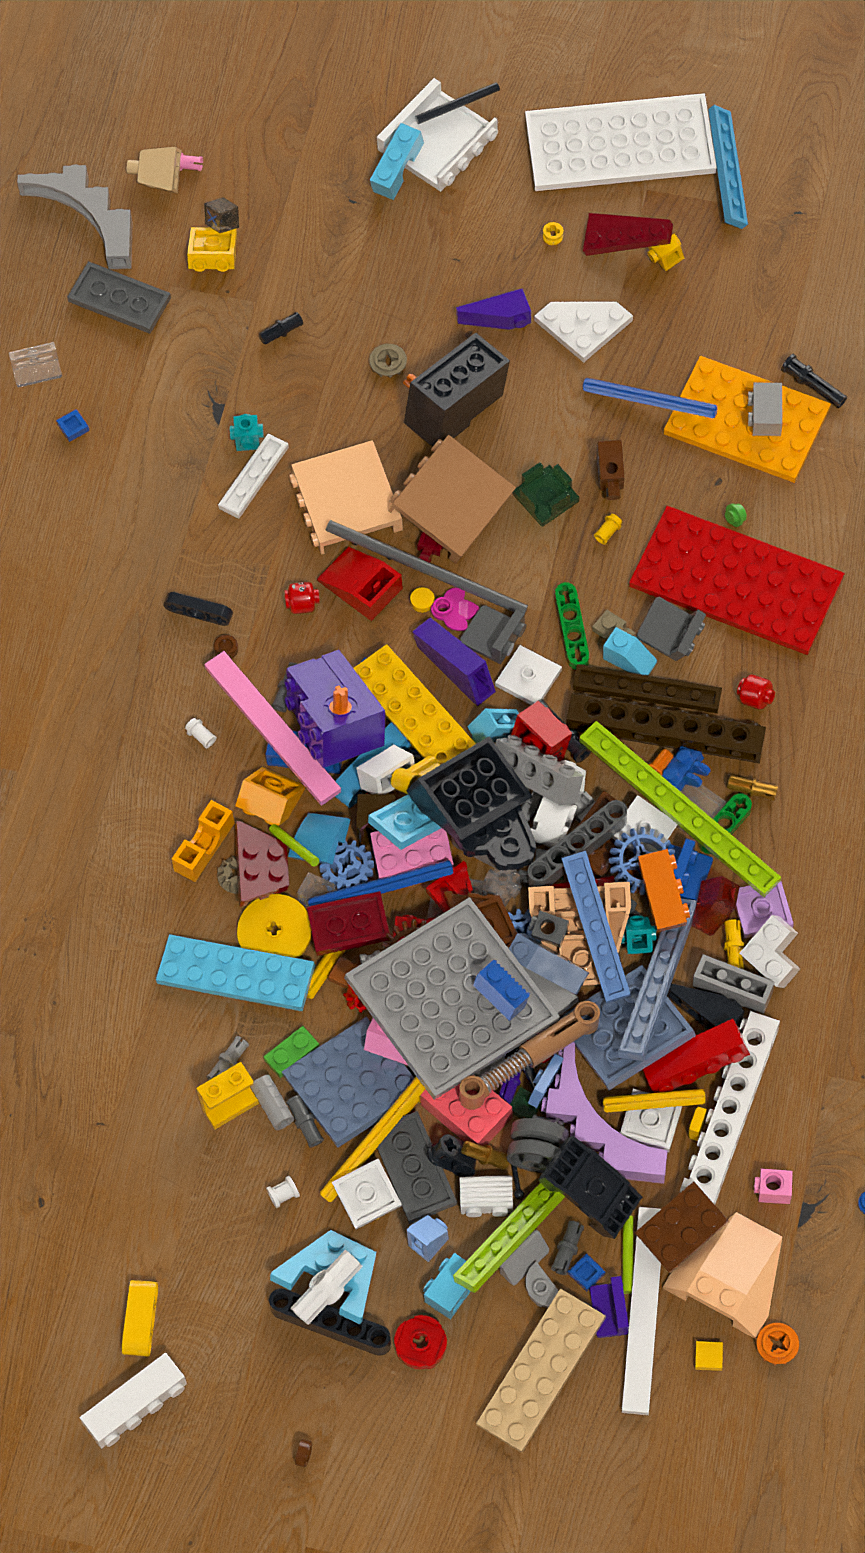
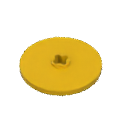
(275, 910)

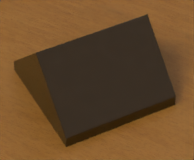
(367, 805)

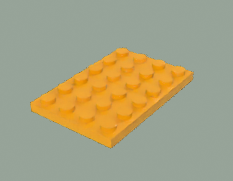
(729, 430)

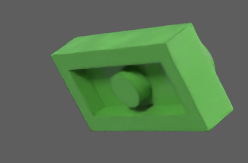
(291, 1050)

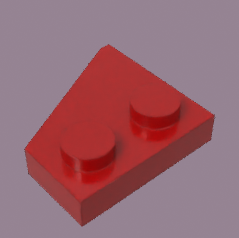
(457, 883)

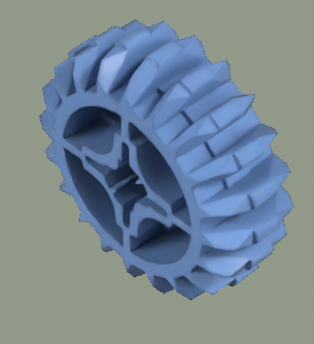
(638, 850)

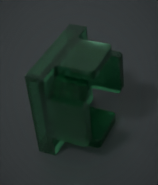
(546, 492)

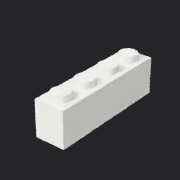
(133, 1401)

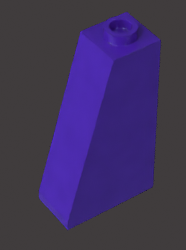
(455, 660)

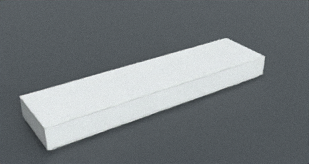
(253, 476)

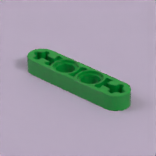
(570, 626)

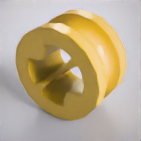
(553, 240)

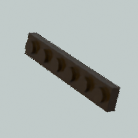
(647, 688)

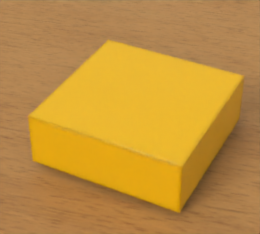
(697, 1123)
(709, 1356)

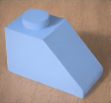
(427, 1236)

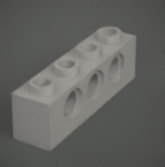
(541, 771)

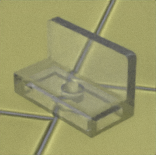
(35, 364)

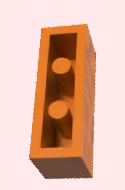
(663, 890)

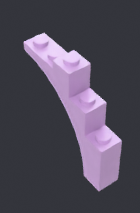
(570, 1104)

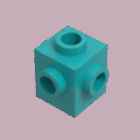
(246, 432)
(639, 935)

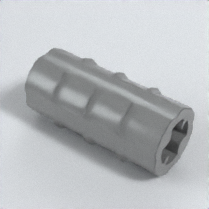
(272, 1102)

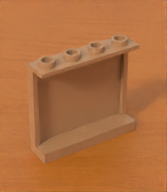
(452, 496)

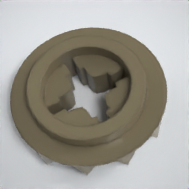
(396, 355)
(225, 873)

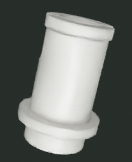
(203, 735)

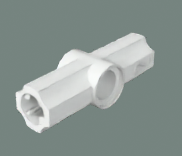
(326, 1287)

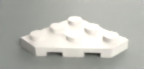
(583, 325)

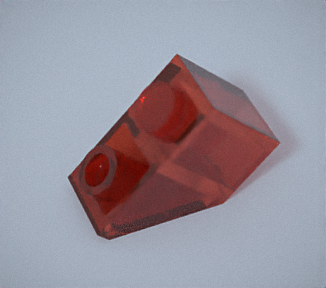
(714, 904)

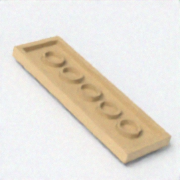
(541, 1370)

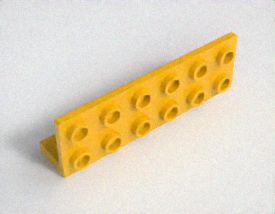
(412, 707)

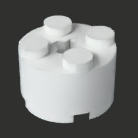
(552, 822)

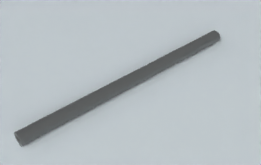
(425, 567)

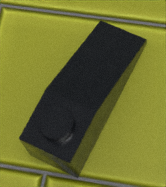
(705, 1007)

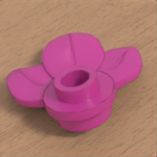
(457, 609)

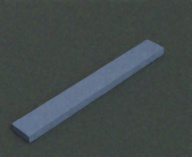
(655, 989)

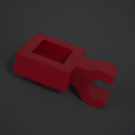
(428, 547)

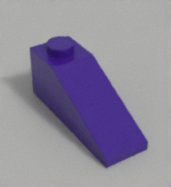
(501, 311)

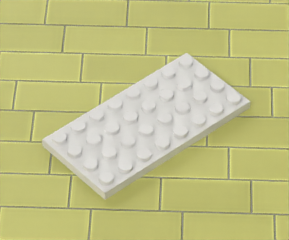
(620, 142)

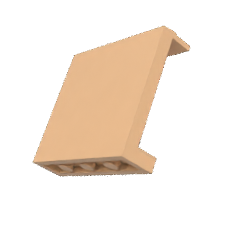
(347, 489)

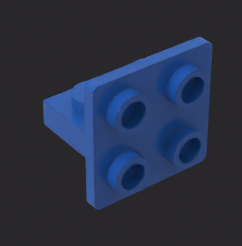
(691, 868)

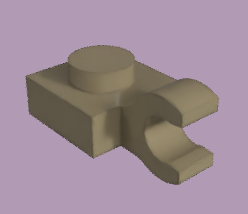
(608, 622)

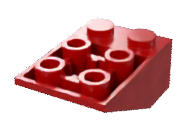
(362, 582)

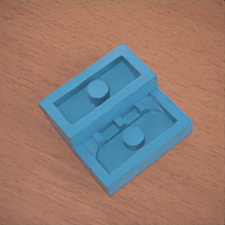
(321, 836)

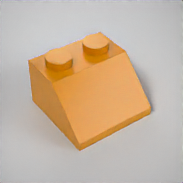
(269, 796)

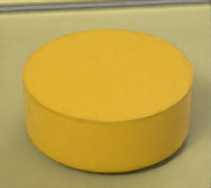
(422, 599)

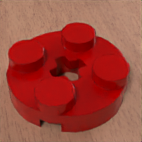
(413, 1329)

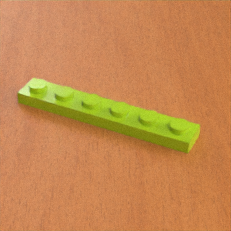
(507, 1238)

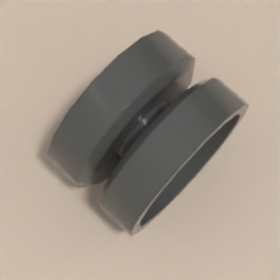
(534, 1143)

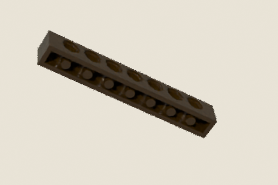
(673, 737)

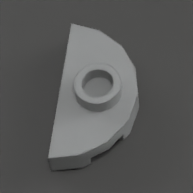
(539, 1286)

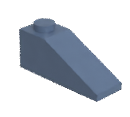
(547, 963)

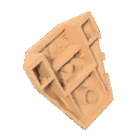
(561, 903)
(732, 1273)

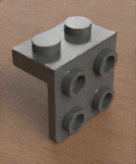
(670, 629)
(494, 633)

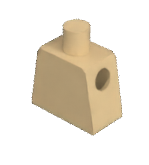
(157, 168)

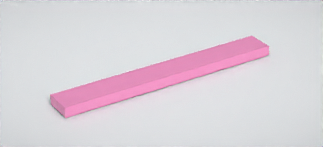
(272, 728)

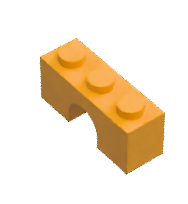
(195, 855)

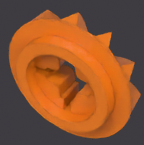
(775, 1332)

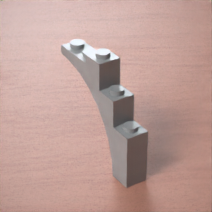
(93, 203)

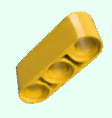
(140, 1318)

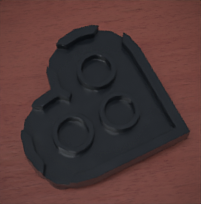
(505, 842)

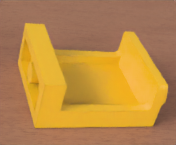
(227, 1095)

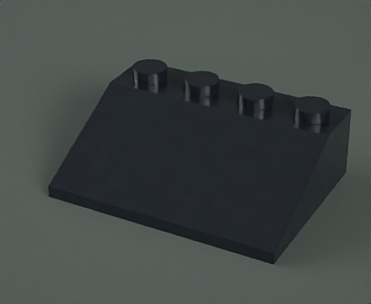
(469, 790)

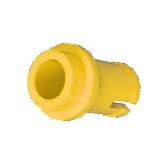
(608, 528)

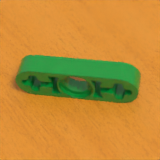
(727, 813)

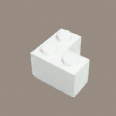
(766, 950)

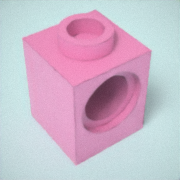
(780, 1177)

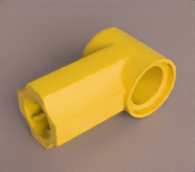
(404, 778)

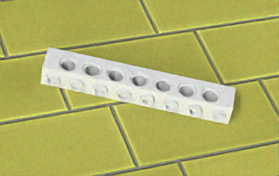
(765, 1031)

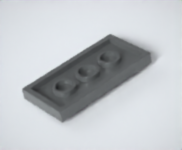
(119, 297)
(417, 1182)

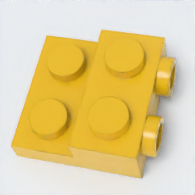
(211, 249)

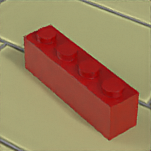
(697, 1058)

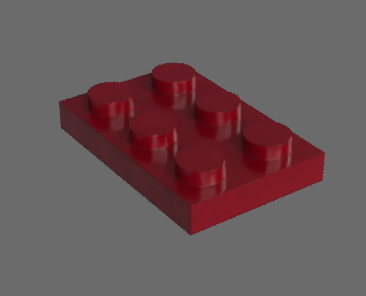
(348, 923)

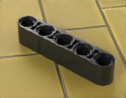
(339, 1330)

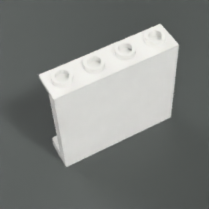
(448, 139)

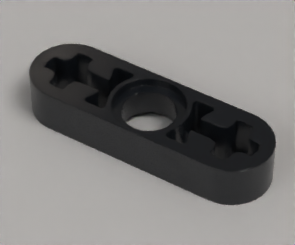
(198, 608)

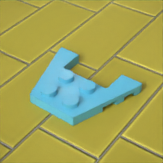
(319, 1257)

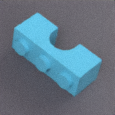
(389, 172)

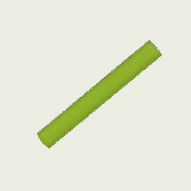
(294, 845)
(627, 1274)

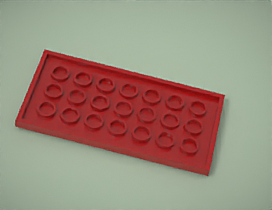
(737, 580)

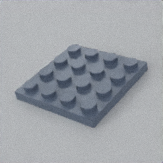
(602, 1046)
(346, 1084)

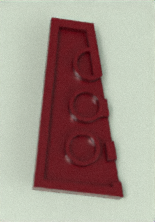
(619, 233)

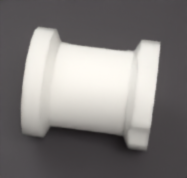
(282, 1191)

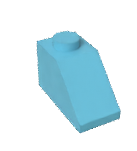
(628, 653)
(493, 723)

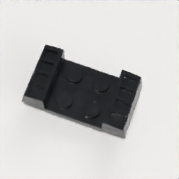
(591, 1186)

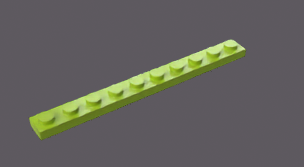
(680, 809)

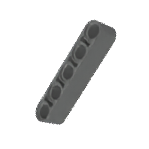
(583, 835)

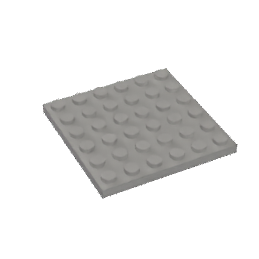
(428, 1002)

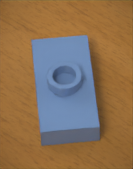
(544, 1080)

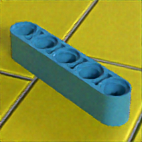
(349, 780)

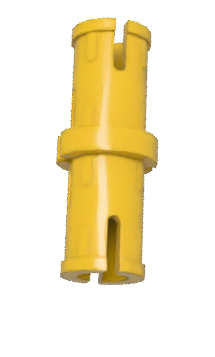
(734, 943)

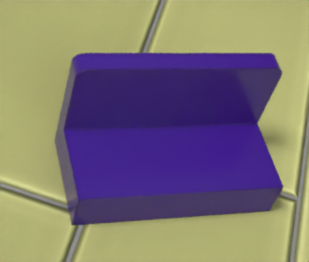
(611, 1302)

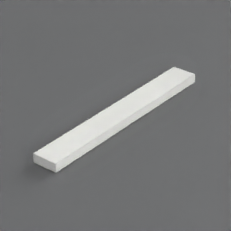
(641, 1325)

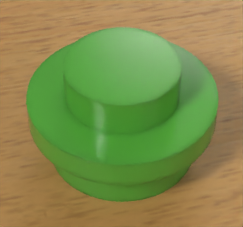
(735, 514)

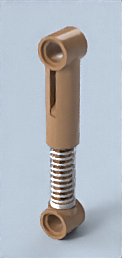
(531, 1053)

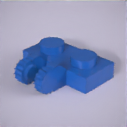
(683, 765)

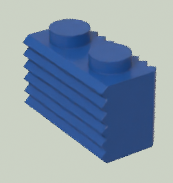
(501, 990)

